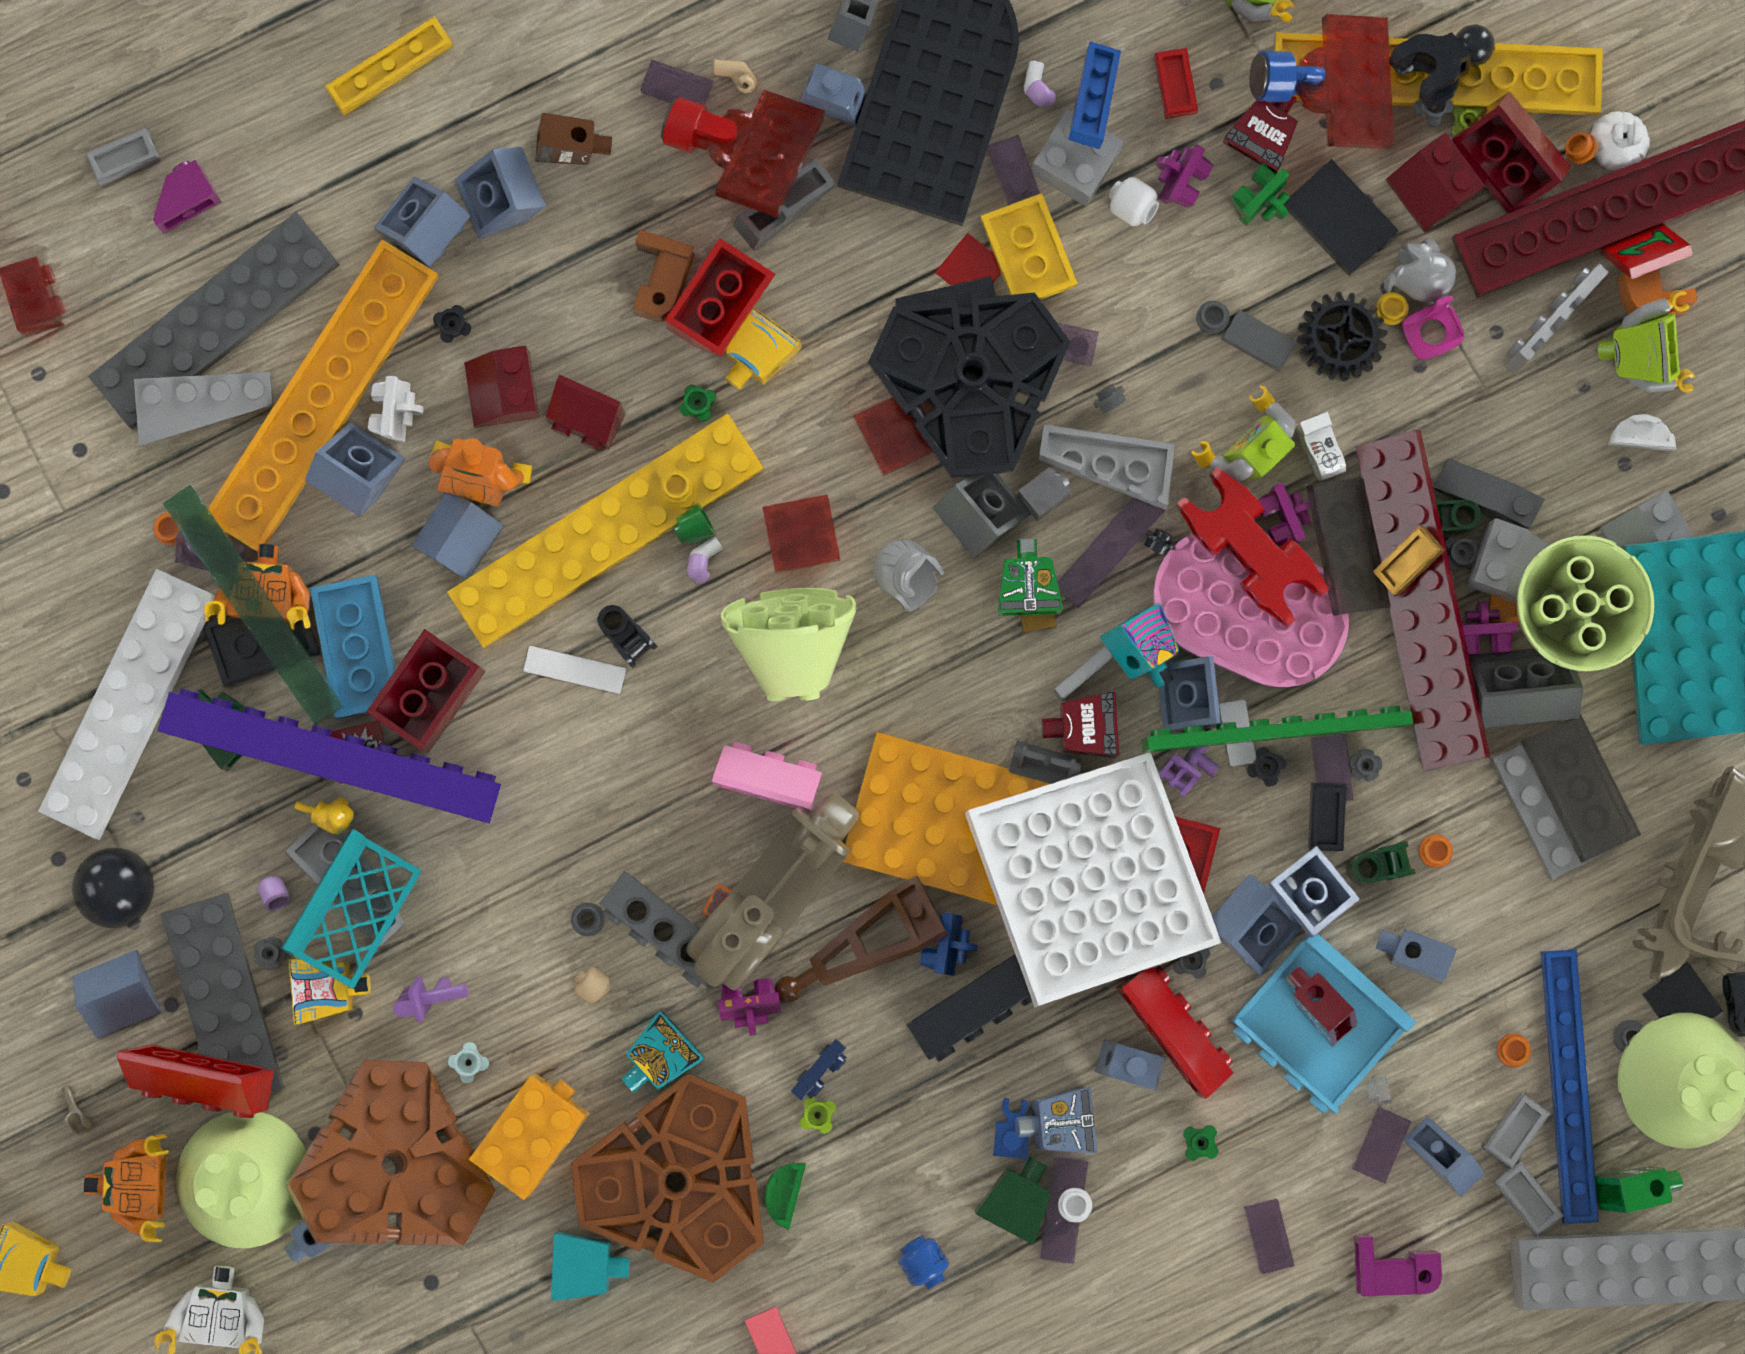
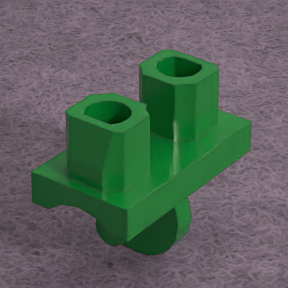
(1271, 184)

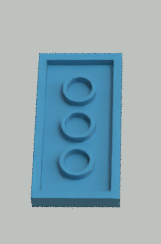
(354, 641)

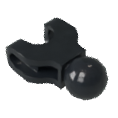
(1443, 59)

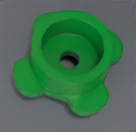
(693, 394)
(1193, 1136)

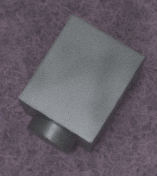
(1044, 493)

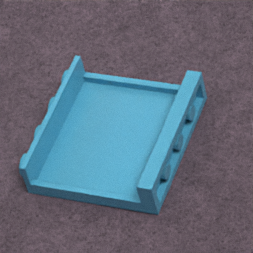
(1294, 1044)

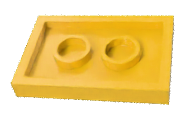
(1029, 248)

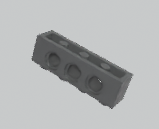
(617, 904)

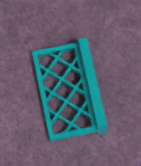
(325, 894)

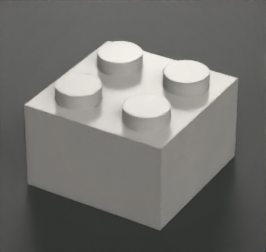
(1075, 167)

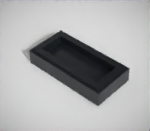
(1327, 816)

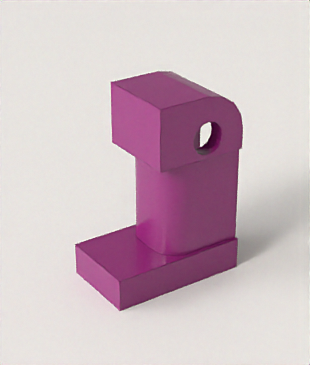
(1394, 1275)

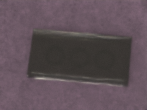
(1347, 546)
(1581, 788)

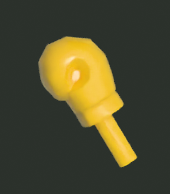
(331, 817)

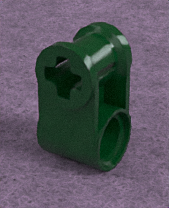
(1448, 520)
(1386, 864)

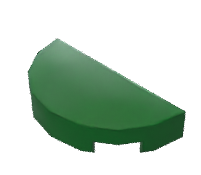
(782, 1192)

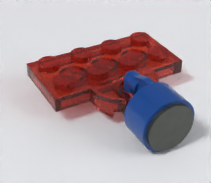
(1342, 79)

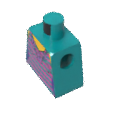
(1143, 645)

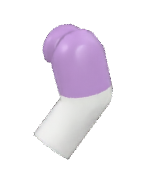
(1035, 88)
(699, 560)

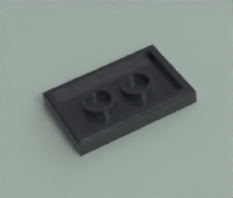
(1340, 217)
(240, 655)

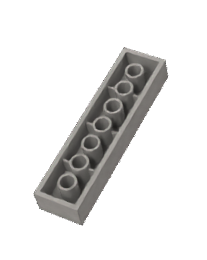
(1628, 1268)

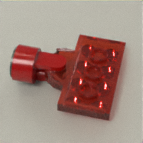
(756, 149)

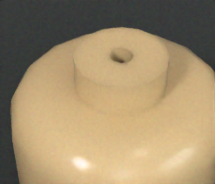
(592, 985)

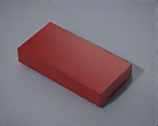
(1176, 83)

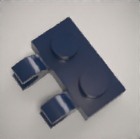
(809, 1081)

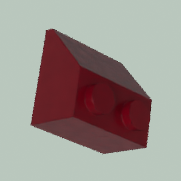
(1435, 182)
(502, 387)
(584, 413)

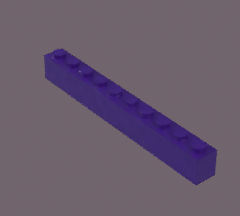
(329, 757)

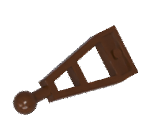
(918, 917)

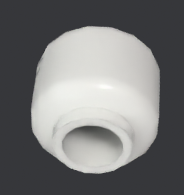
(1133, 201)

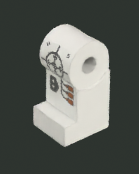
(1321, 446)

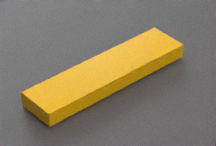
(389, 66)

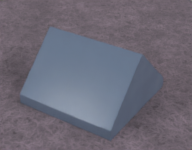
(457, 535)
(1191, 695)
(115, 994)

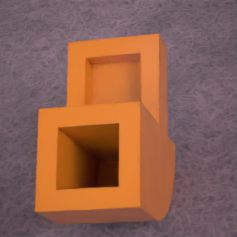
(1648, 289)

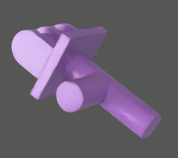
(1185, 768)
(418, 1001)

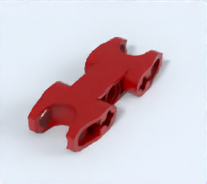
(1236, 529)

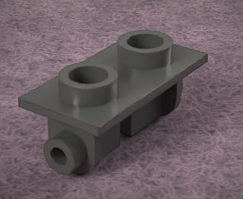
(1043, 763)

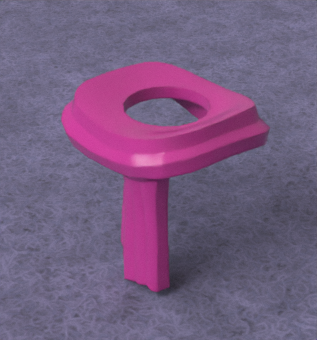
(1438, 311)

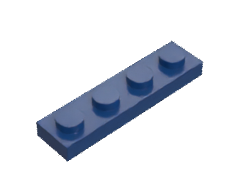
(1094, 95)

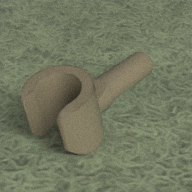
(74, 1115)

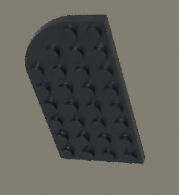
(933, 105)

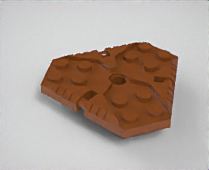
(393, 1116)
(693, 1132)

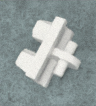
(397, 408)

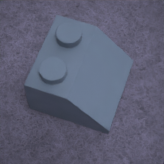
(500, 191)
(422, 221)
(354, 468)
(1313, 891)
(1255, 924)

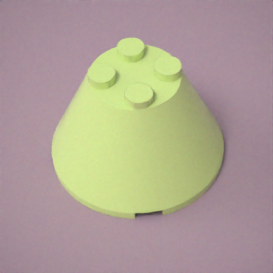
(1585, 603)
(791, 638)
(1683, 1080)
(237, 1177)

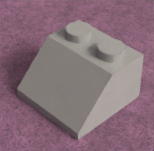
(1649, 522)
(1503, 559)

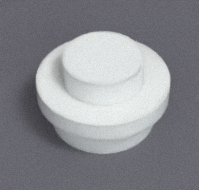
(1075, 1205)

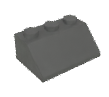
(1524, 688)

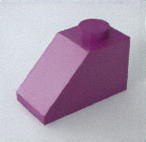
(184, 196)

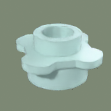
(468, 1072)

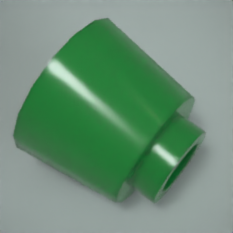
(694, 526)

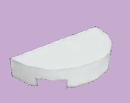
(1644, 433)

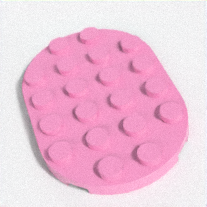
(1219, 620)

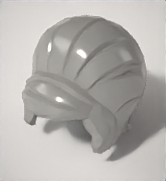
(1424, 272)
(907, 573)

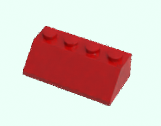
(1175, 1030)
(197, 1079)

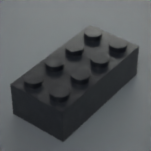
(969, 1009)

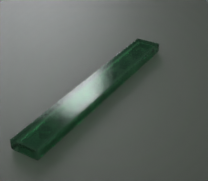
(253, 605)

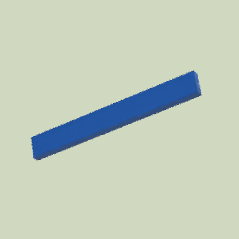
(1569, 1086)

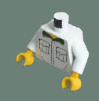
(215, 1316)

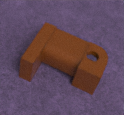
(667, 275)

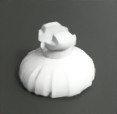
(1614, 150)

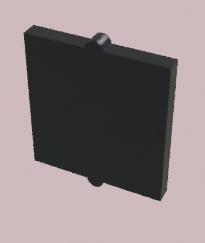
(1682, 994)

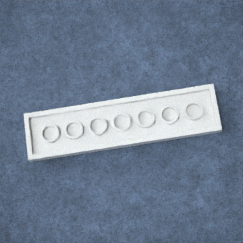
(127, 705)

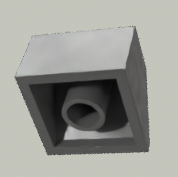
(981, 512)

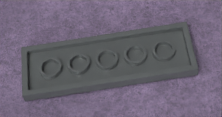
(219, 984)

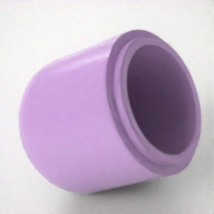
(272, 888)

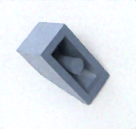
(1444, 1156)

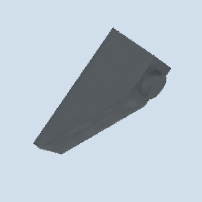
(852, 22)
(1492, 494)

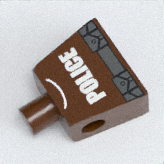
(557, 142)

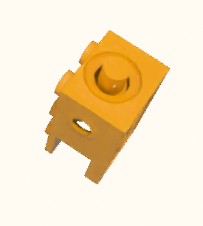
(530, 1135)

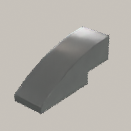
(807, 189)

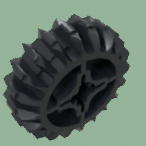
(1353, 337)

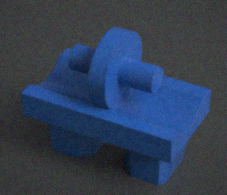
(950, 949)

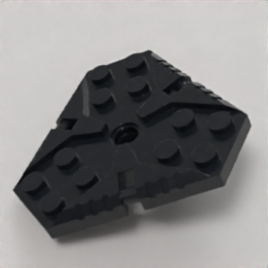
(976, 422)

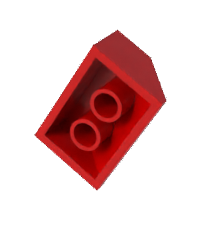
(718, 299)

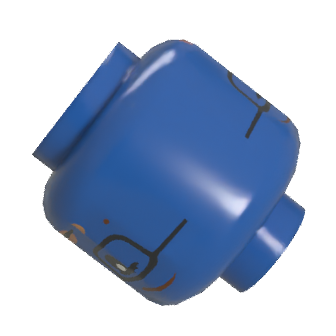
(923, 1262)

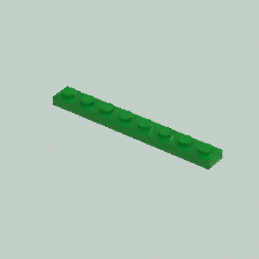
(1262, 730)

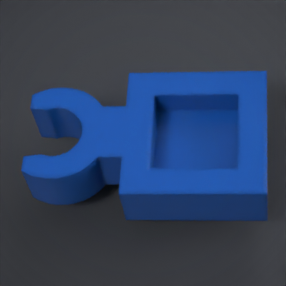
(1006, 1141)

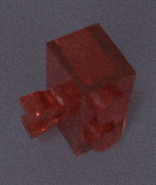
(32, 296)

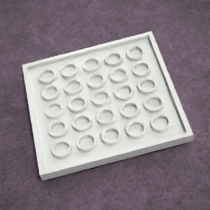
(1092, 878)

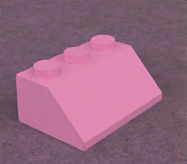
(767, 777)

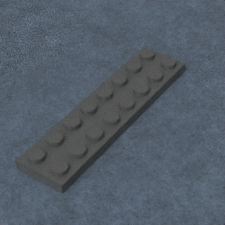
(218, 314)

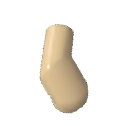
(738, 72)

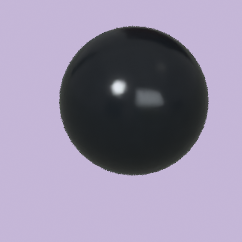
(113, 887)

